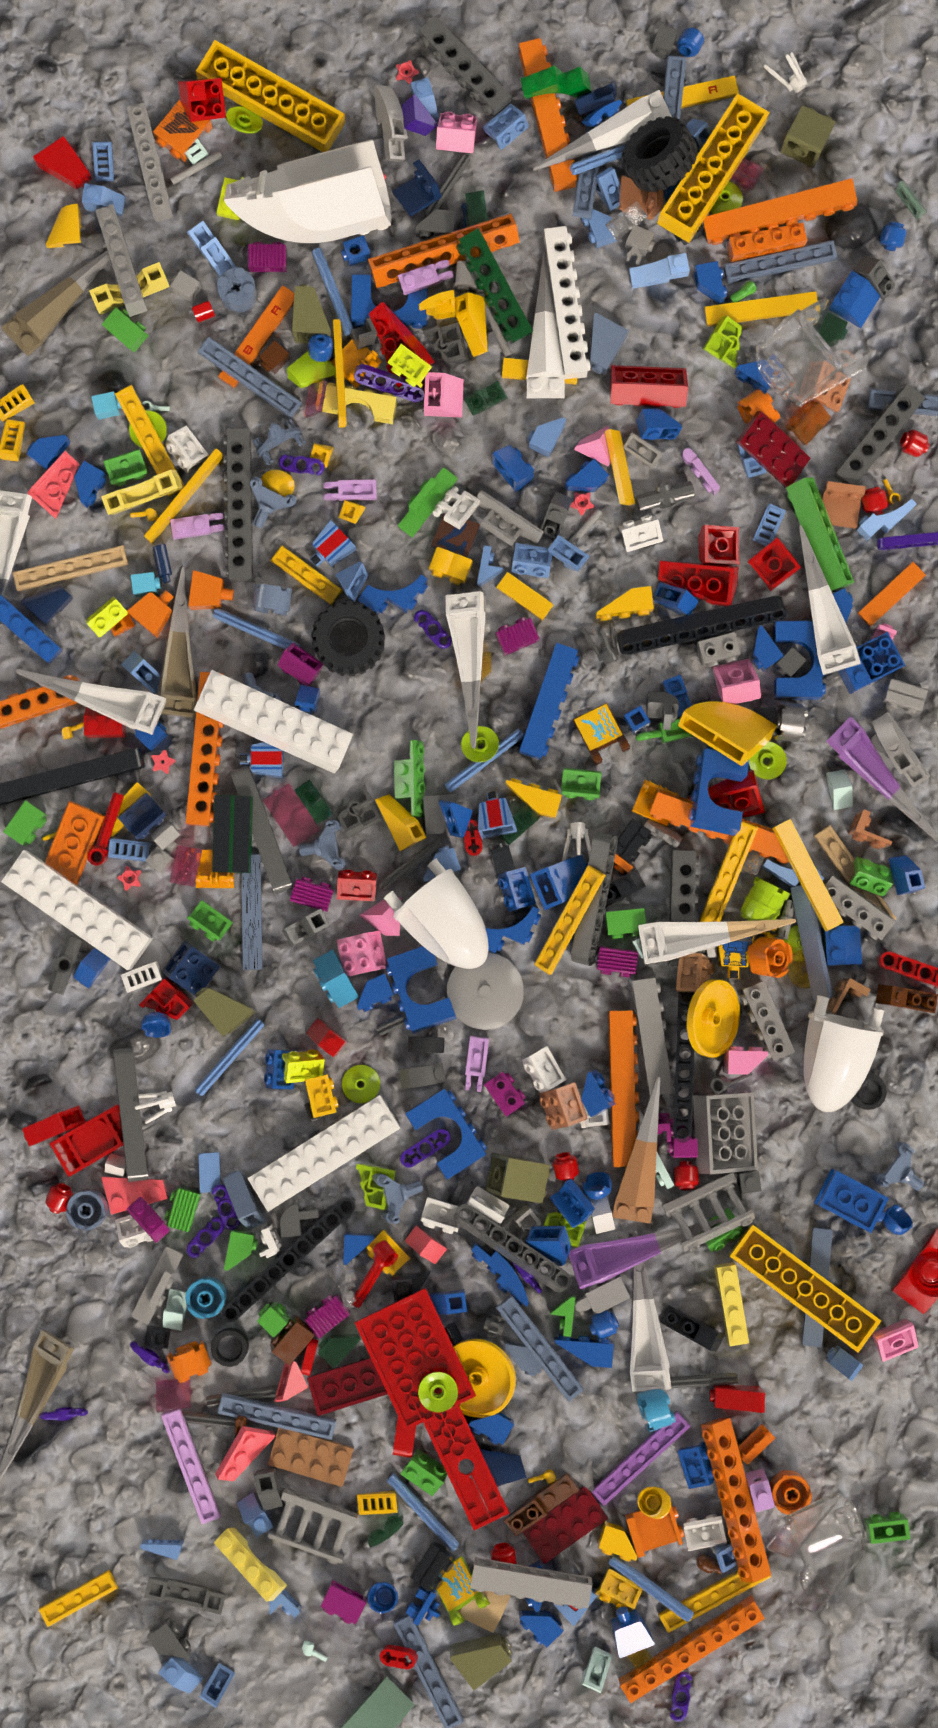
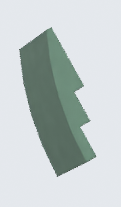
(381, 1708)

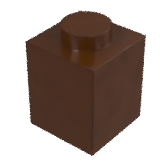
(274, 358)

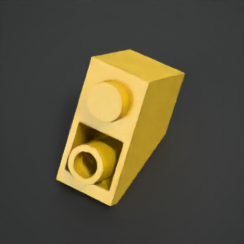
(615, 1540)

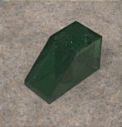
(833, 329)
(313, 801)
(337, 1347)

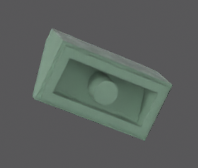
(910, 200)

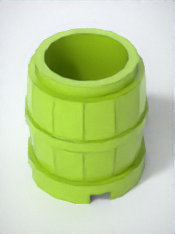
(763, 901)

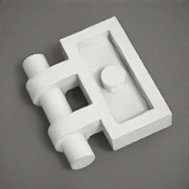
(460, 511)

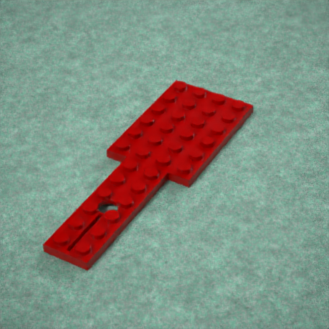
(406, 1346)

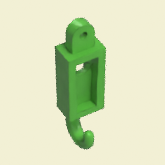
(673, 734)

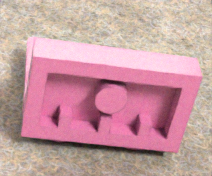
(362, 953)

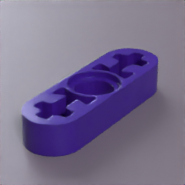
(440, 1144)

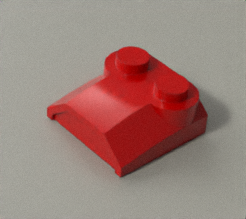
(719, 545)
(774, 564)

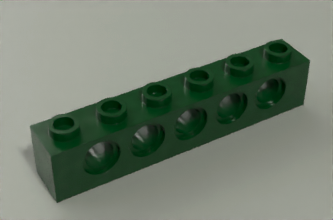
(476, 240)

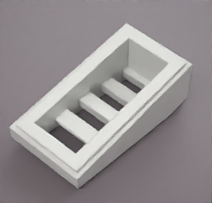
(156, 970)

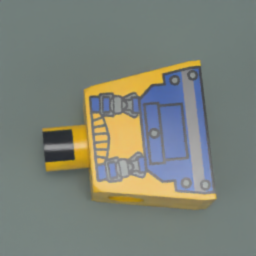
(734, 955)

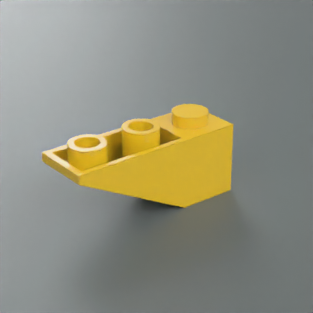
(472, 320)
(634, 601)
(540, 801)
(402, 825)

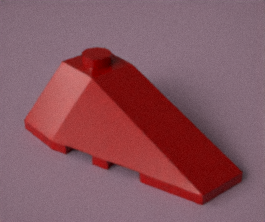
(393, 333)
(708, 582)
(738, 795)

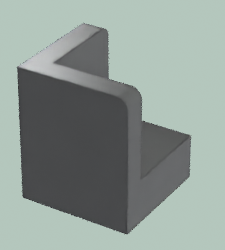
(364, 335)

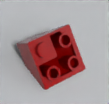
(202, 99)

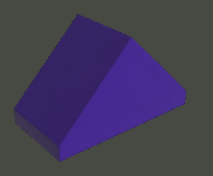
(416, 117)

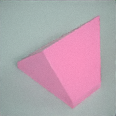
(595, 447)
(382, 919)

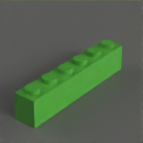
(820, 532)

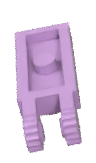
(424, 277)
(700, 470)
(352, 490)
(195, 526)
(476, 1060)

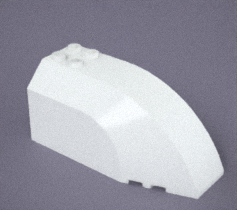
(316, 196)

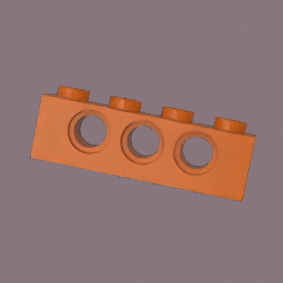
(766, 242)

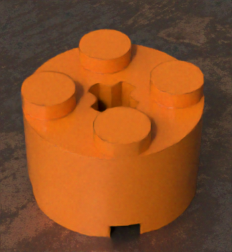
(756, 402)
(769, 957)
(189, 1360)
(786, 1481)

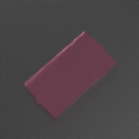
(291, 815)

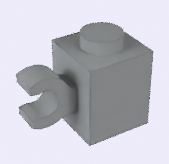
(639, 243)
(161, 859)

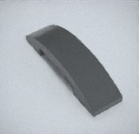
(185, 1593)

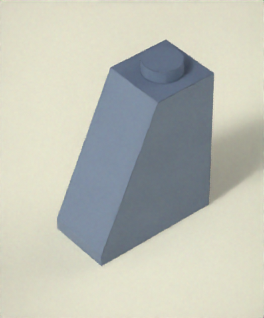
(605, 343)
(243, 1200)

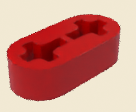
(478, 840)
(309, 1357)
(398, 1659)

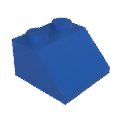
(855, 300)
(512, 467)
(842, 945)

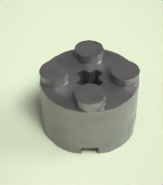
(790, 721)

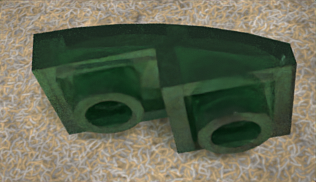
(476, 207)
(486, 398)
(523, 820)
(391, 1526)

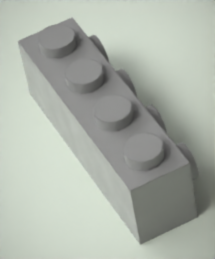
(859, 908)
(767, 1020)

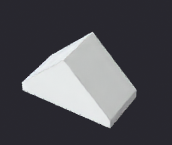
(602, 1215)

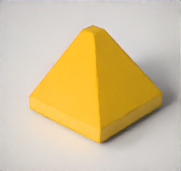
(322, 452)
(351, 511)

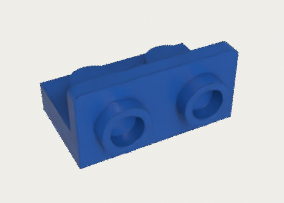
(516, 889)
(275, 1070)
(696, 1465)

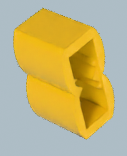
(450, 565)

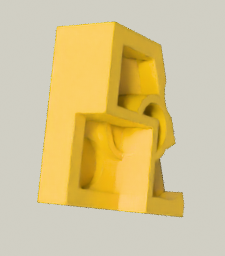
(66, 227)
(440, 305)

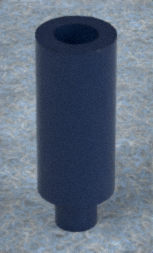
(162, 562)

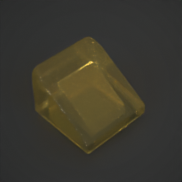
(640, 1657)

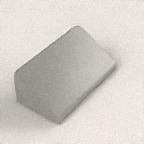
(643, 449)

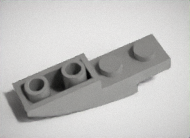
(391, 118)
(898, 749)

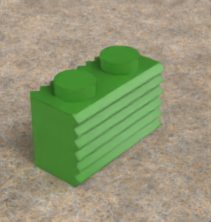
(183, 1209)

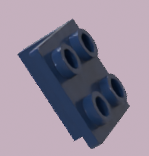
(418, 191)
(142, 816)
(190, 968)

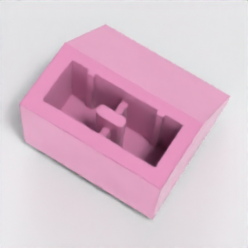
(456, 132)
(443, 395)
(743, 1061)

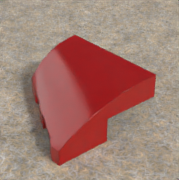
(168, 1000)

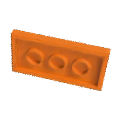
(74, 840)

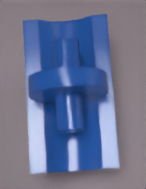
(418, 1612)

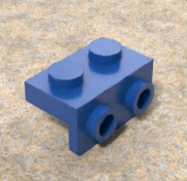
(572, 1203)

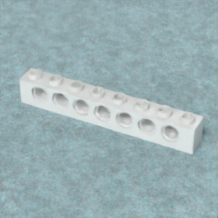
(553, 238)

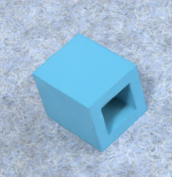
(106, 405)
(145, 583)

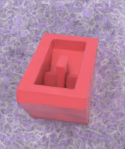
(425, 1245)
(290, 1383)

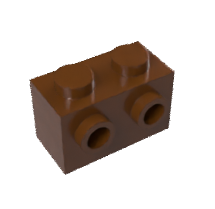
(291, 1340)

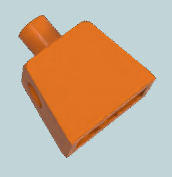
(208, 592)
(152, 612)

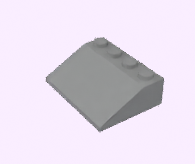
(725, 1132)

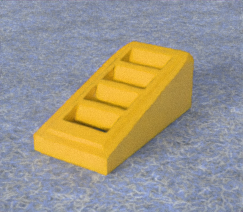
(20, 407)
(11, 452)
(378, 1510)

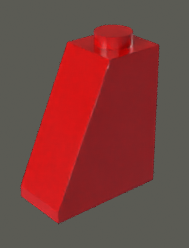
(63, 163)
(326, 1037)
(53, 1125)
(738, 1397)

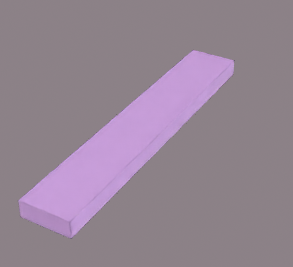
(190, 1465)

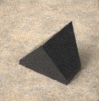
(408, 1283)

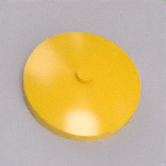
(713, 1018)
(489, 1374)

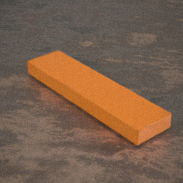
(891, 594)

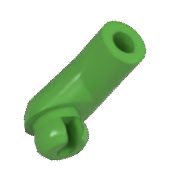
(747, 289)

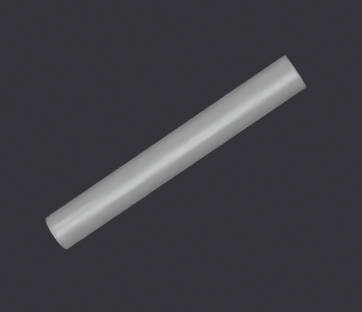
(196, 167)
(497, 331)
(584, 528)

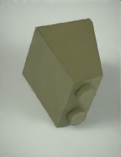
(808, 136)
(308, 315)
(223, 1010)
(517, 1178)
(481, 1658)

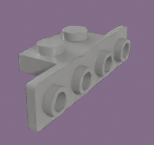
(505, 522)
(158, 1283)

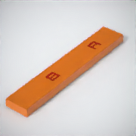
(262, 330)

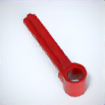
(106, 830)
(384, 1257)

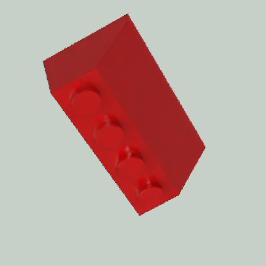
(648, 386)

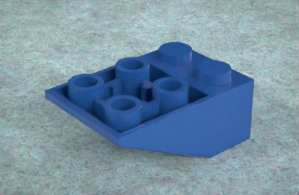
(877, 659)
(557, 882)

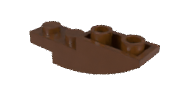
(541, 1503)

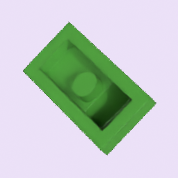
(565, 1309)

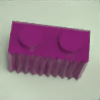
(267, 257)
(517, 636)
(300, 665)
(311, 894)
(617, 960)
(683, 1150)
(148, 1219)
(327, 1315)

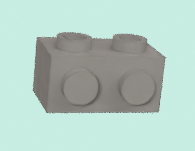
(718, 650)

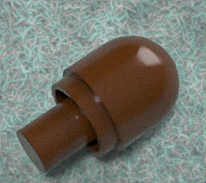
(708, 1564)

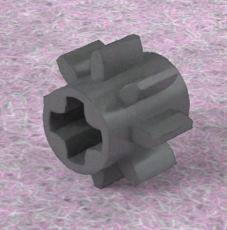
(494, 1325)

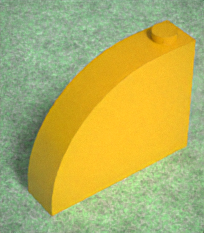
(728, 728)

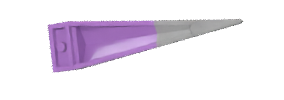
(860, 754)
(607, 1259)

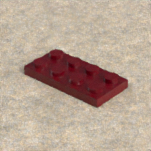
(773, 449)
(345, 1386)
(565, 1524)

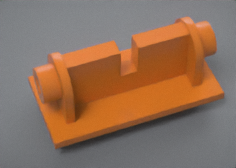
(755, 1443)

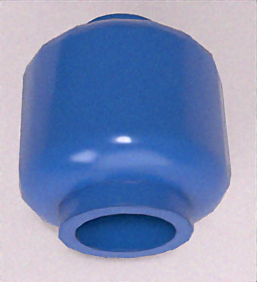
(690, 42)
(893, 236)
(320, 347)
(604, 1324)

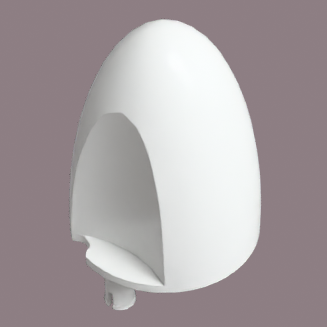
(444, 919)
(838, 1055)

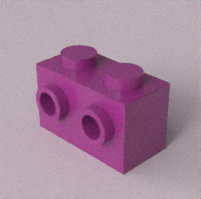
(504, 1093)
(343, 1602)

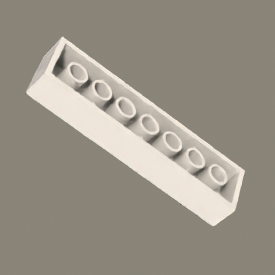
(273, 721)
(77, 910)
(324, 1153)

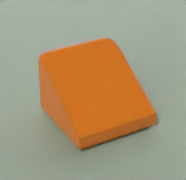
(123, 625)

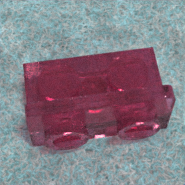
(747, 174)
(185, 866)

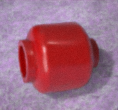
(914, 443)
(874, 500)
(565, 1166)
(686, 1176)
(58, 1198)
(503, 1553)

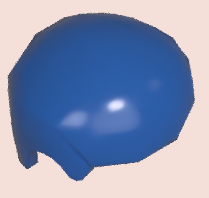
(156, 1025)
(597, 1185)
(897, 1220)
(382, 1597)

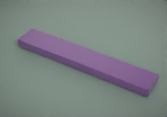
(639, 1459)

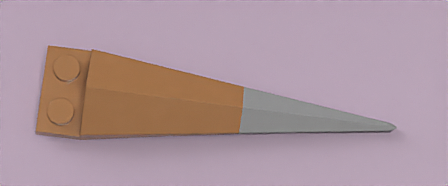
(637, 1188)

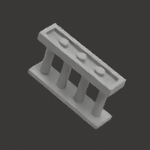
(708, 1192)
(310, 1506)

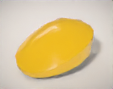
(278, 482)
(654, 1502)

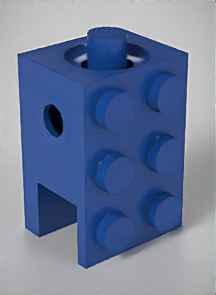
(851, 1200)

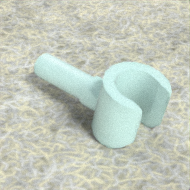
(155, 408)
(308, 1651)

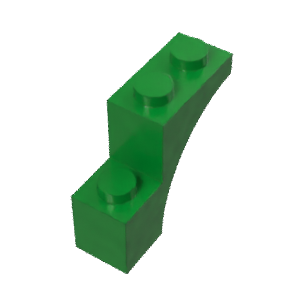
(552, 80)

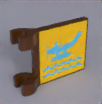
(600, 731)

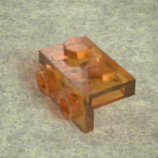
(808, 421)

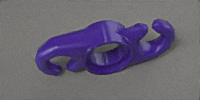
(309, 463)
(434, 637)
(225, 1215)
(197, 1241)
(528, 1278)
(150, 1357)
(64, 1413)
(677, 1704)

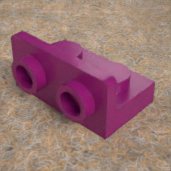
(665, 1124)

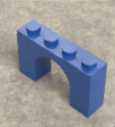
(362, 304)
(806, 687)
(705, 812)
(418, 1016)
(469, 1149)

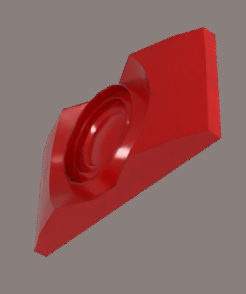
(89, 1141)
(920, 1280)

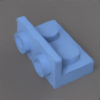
(506, 126)
(531, 560)

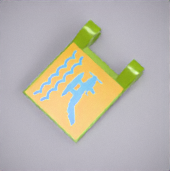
(456, 1591)

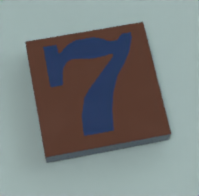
(456, 540)

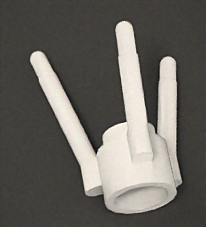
(797, 80)
(578, 832)
(164, 1100)

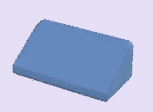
(209, 1171)

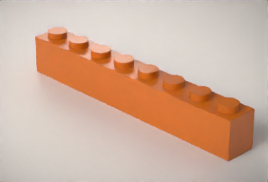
(547, 116)
(781, 211)
(677, 809)
(623, 1084)

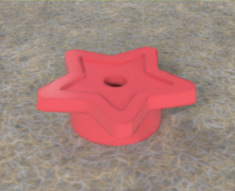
(407, 66)
(582, 497)
(167, 762)
(127, 873)

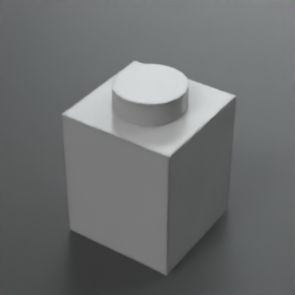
(185, 286)

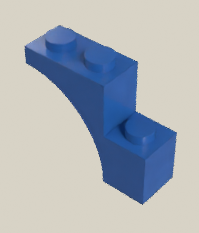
(402, 598)
(519, 933)

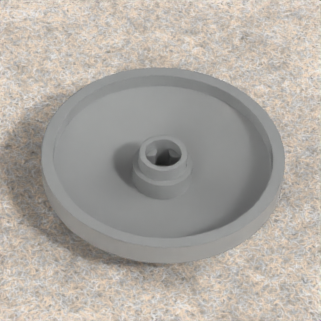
(486, 994)

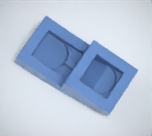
(750, 465)

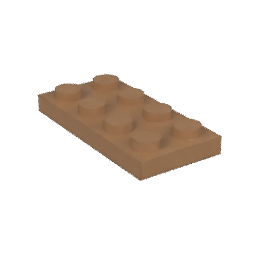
(311, 1456)

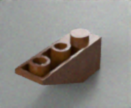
(906, 998)

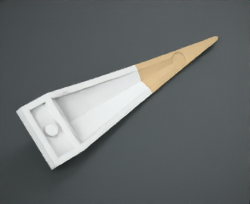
(676, 939)

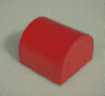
(203, 311)

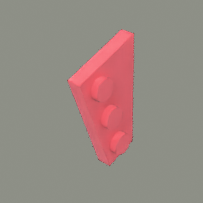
(54, 484)
(122, 1194)
(243, 1451)

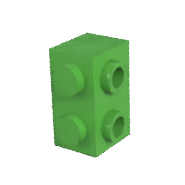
(125, 330)
(26, 823)
(624, 922)
(273, 1318)
(887, 1528)

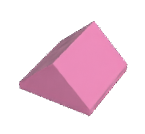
(895, 1339)

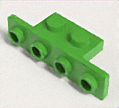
(424, 503)
(410, 778)

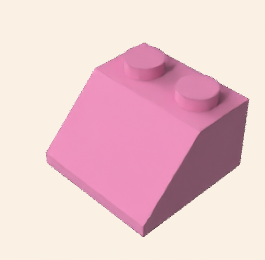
(737, 682)

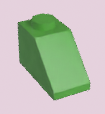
(240, 1247)

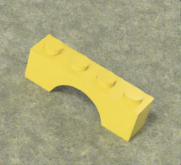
(109, 296)
(381, 405)
(141, 493)
(732, 1304)
(261, 1577)

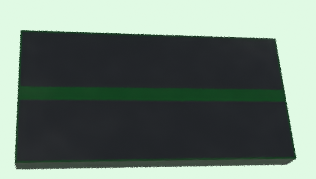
(232, 834)

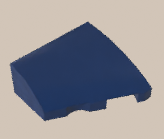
(597, 98)
(48, 603)
(504, 1467)

